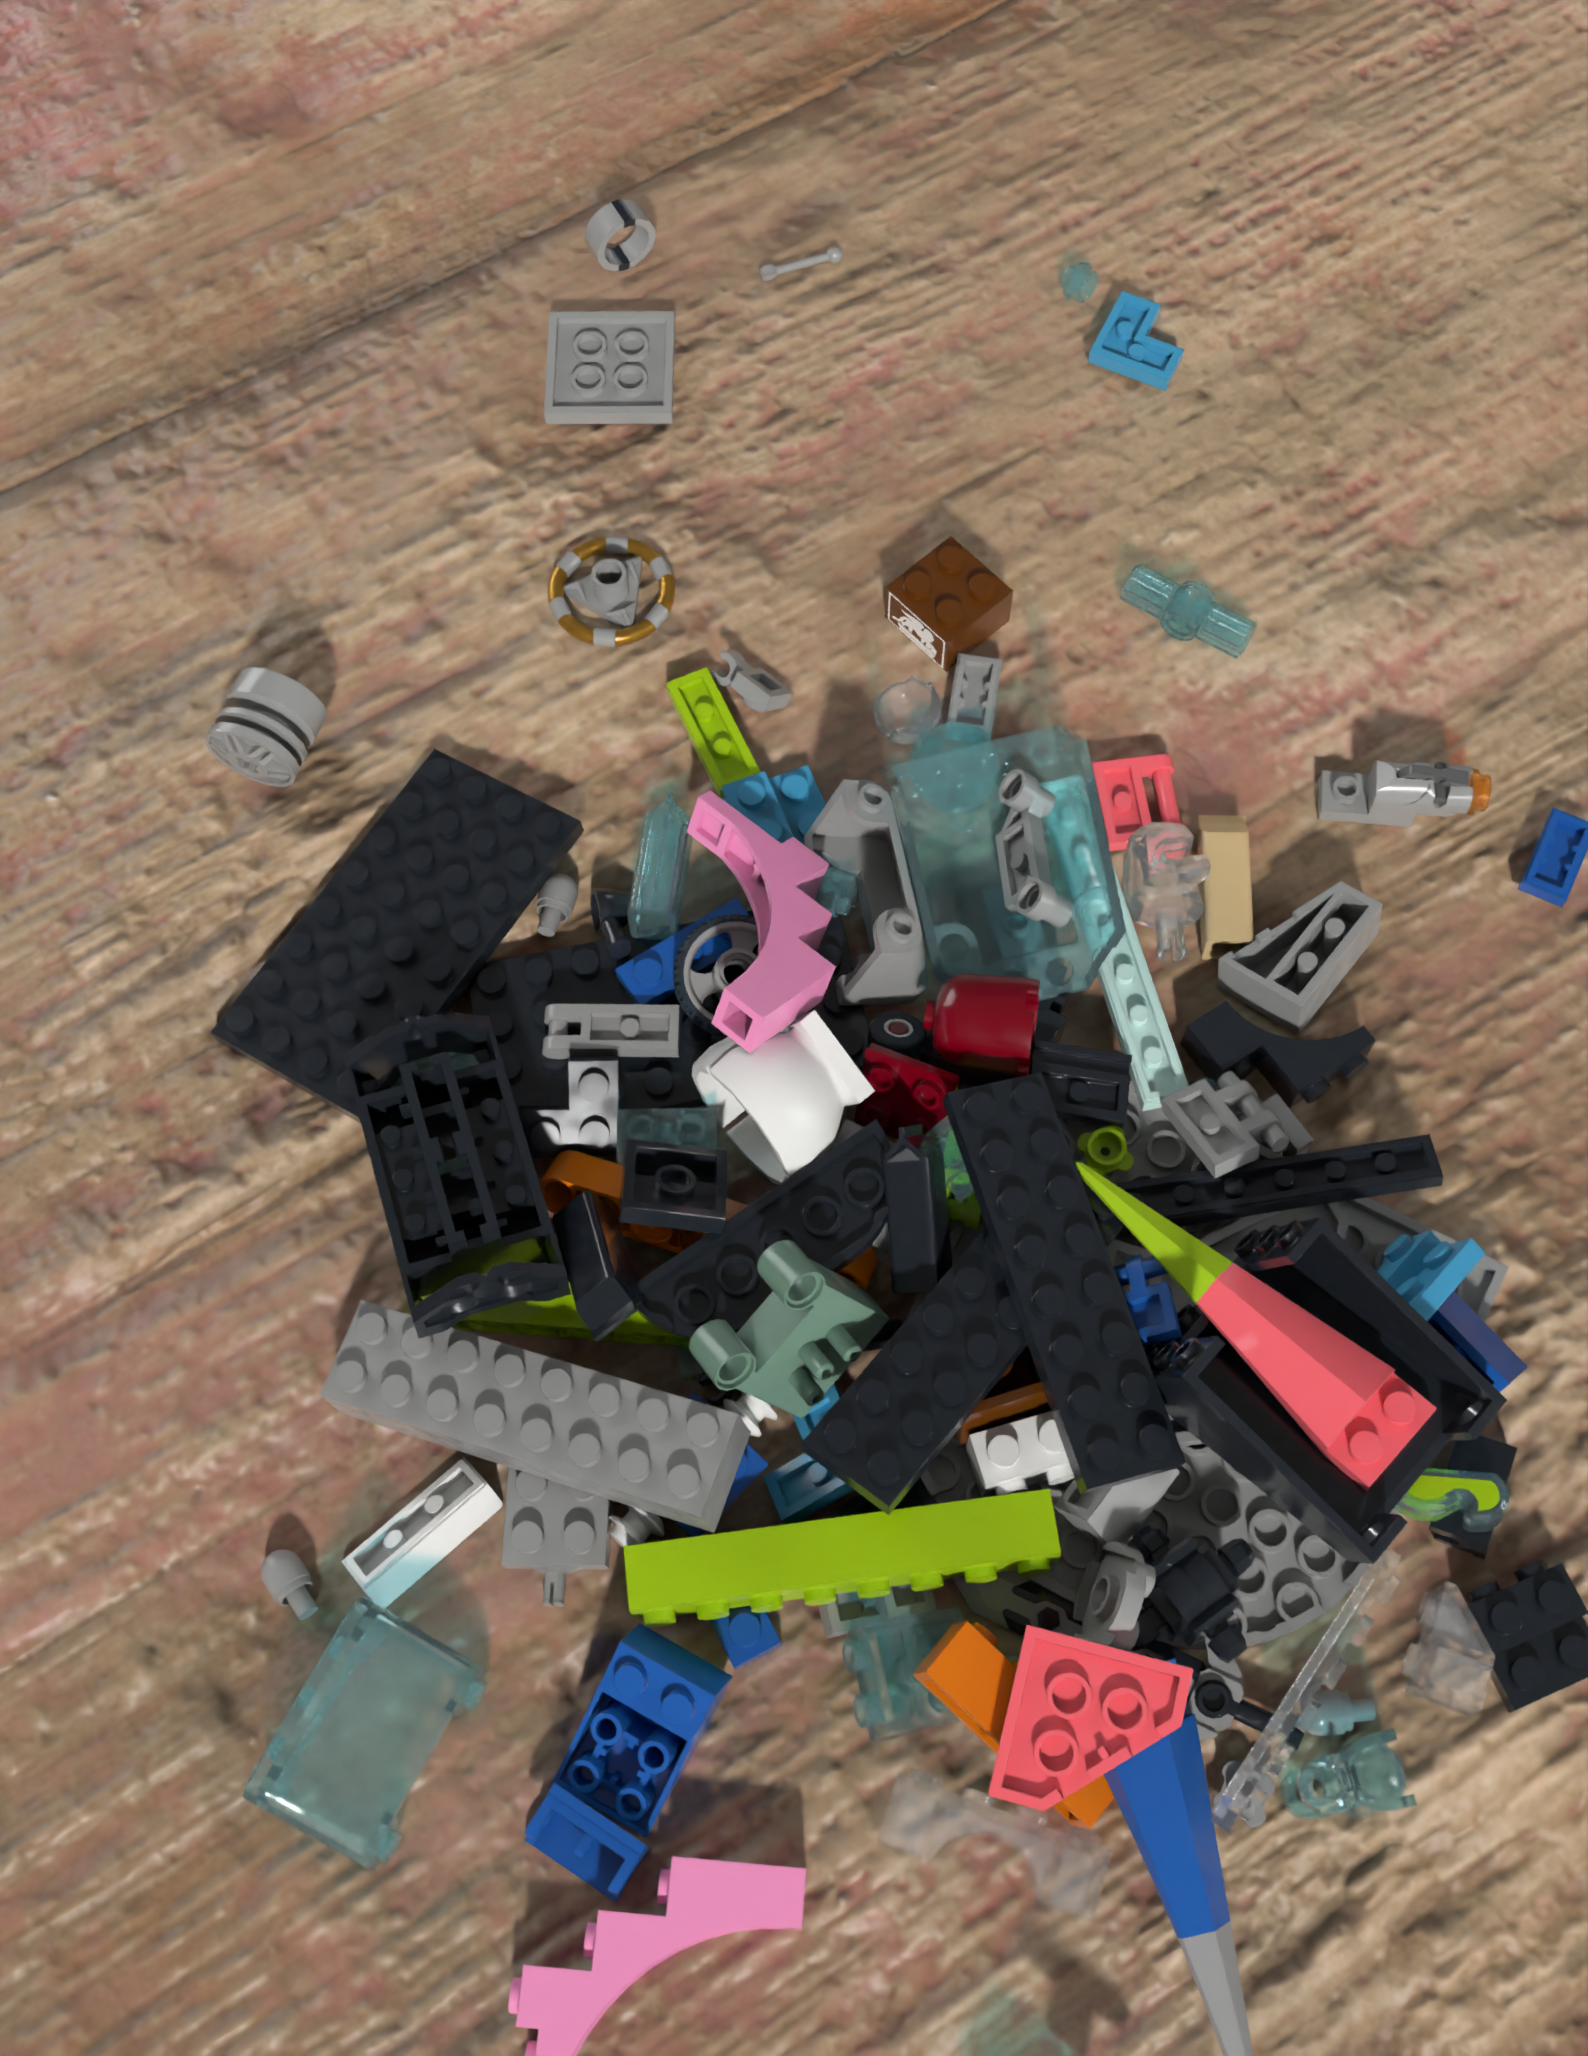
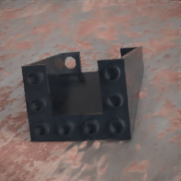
(1239, 1419)

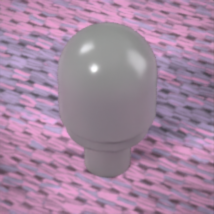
(555, 903)
(289, 1582)
(1340, 1712)

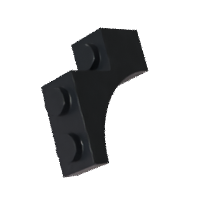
(1293, 1067)

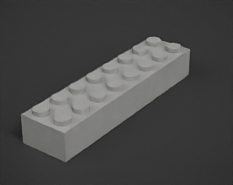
(539, 1415)

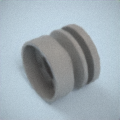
(266, 726)

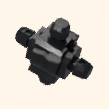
(1193, 1592)

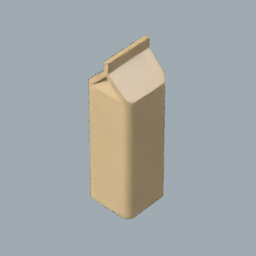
(1228, 889)

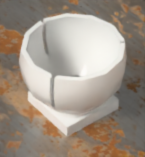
(789, 1089)

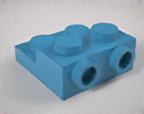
(778, 805)
(1428, 1269)

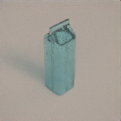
(660, 872)

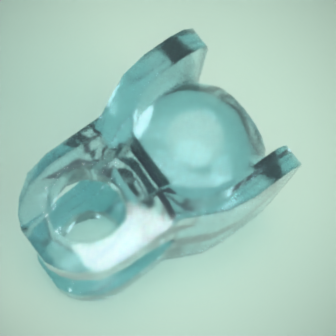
(1357, 1781)

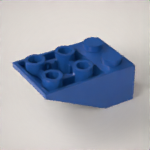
(641, 1728)

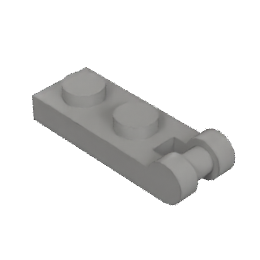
(612, 1030)

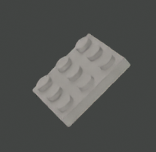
(610, 367)

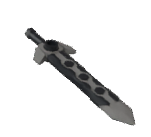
(1213, 1692)

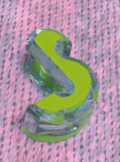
(1441, 1492)

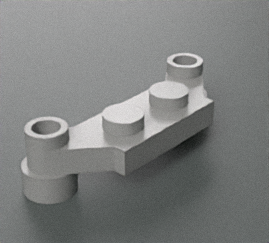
(1024, 854)

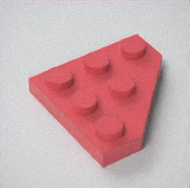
(1080, 1715)

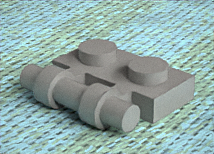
(1215, 1132)

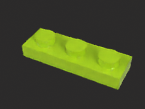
(711, 728)

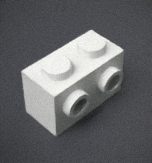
(1018, 1456)

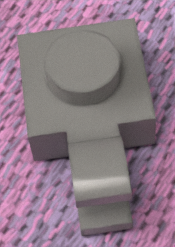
(757, 686)

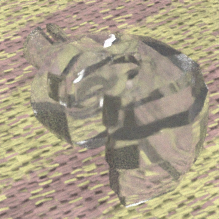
(1163, 884)

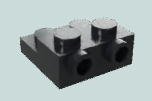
(674, 1186)
(1534, 1633)

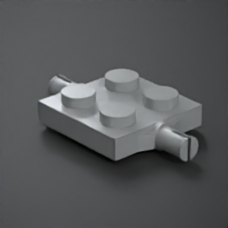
(554, 1531)

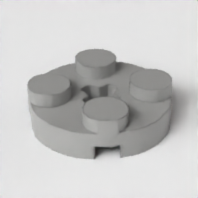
(1113, 1596)

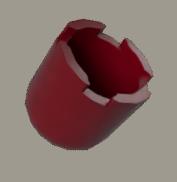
(985, 1021)

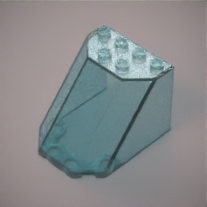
(948, 830)

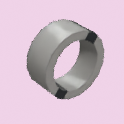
(608, 222)

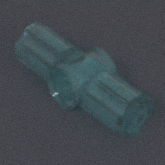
(1188, 611)

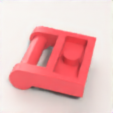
(1124, 796)

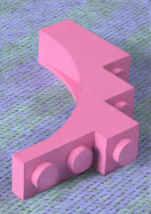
(790, 924)
(702, 1903)

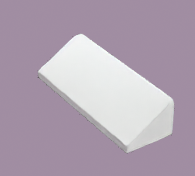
(422, 1533)

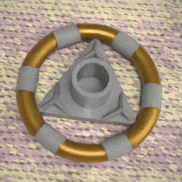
(610, 591)

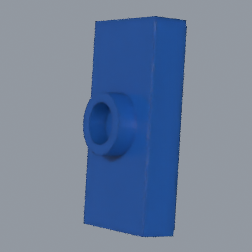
(1556, 858)

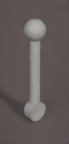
(770, 271)

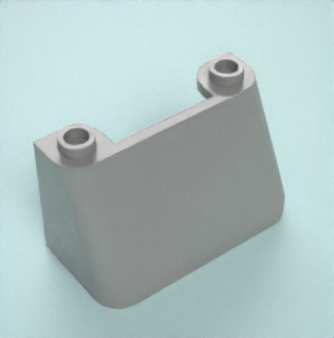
(862, 837)

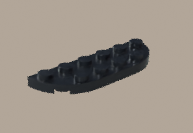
(827, 1209)

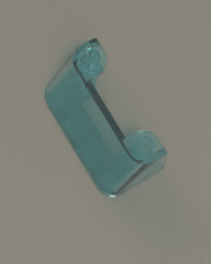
(363, 1732)

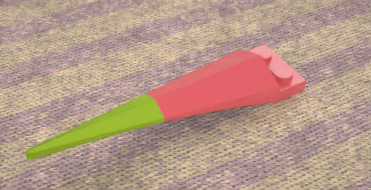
(1327, 1383)

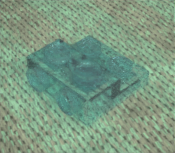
(884, 1658)

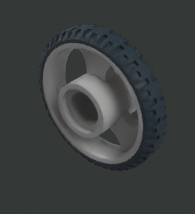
(693, 987)

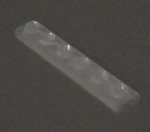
(1298, 1707)

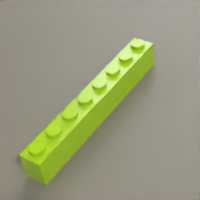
(841, 1556)

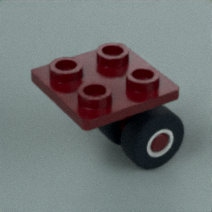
(904, 1087)

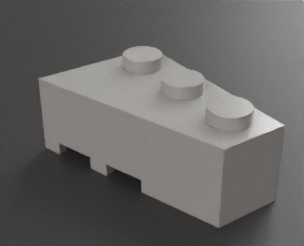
(1303, 959)

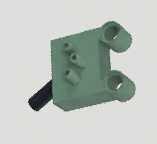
(797, 1336)

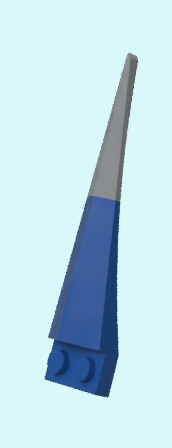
(1169, 1816)

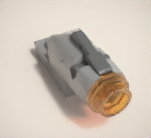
(1401, 790)

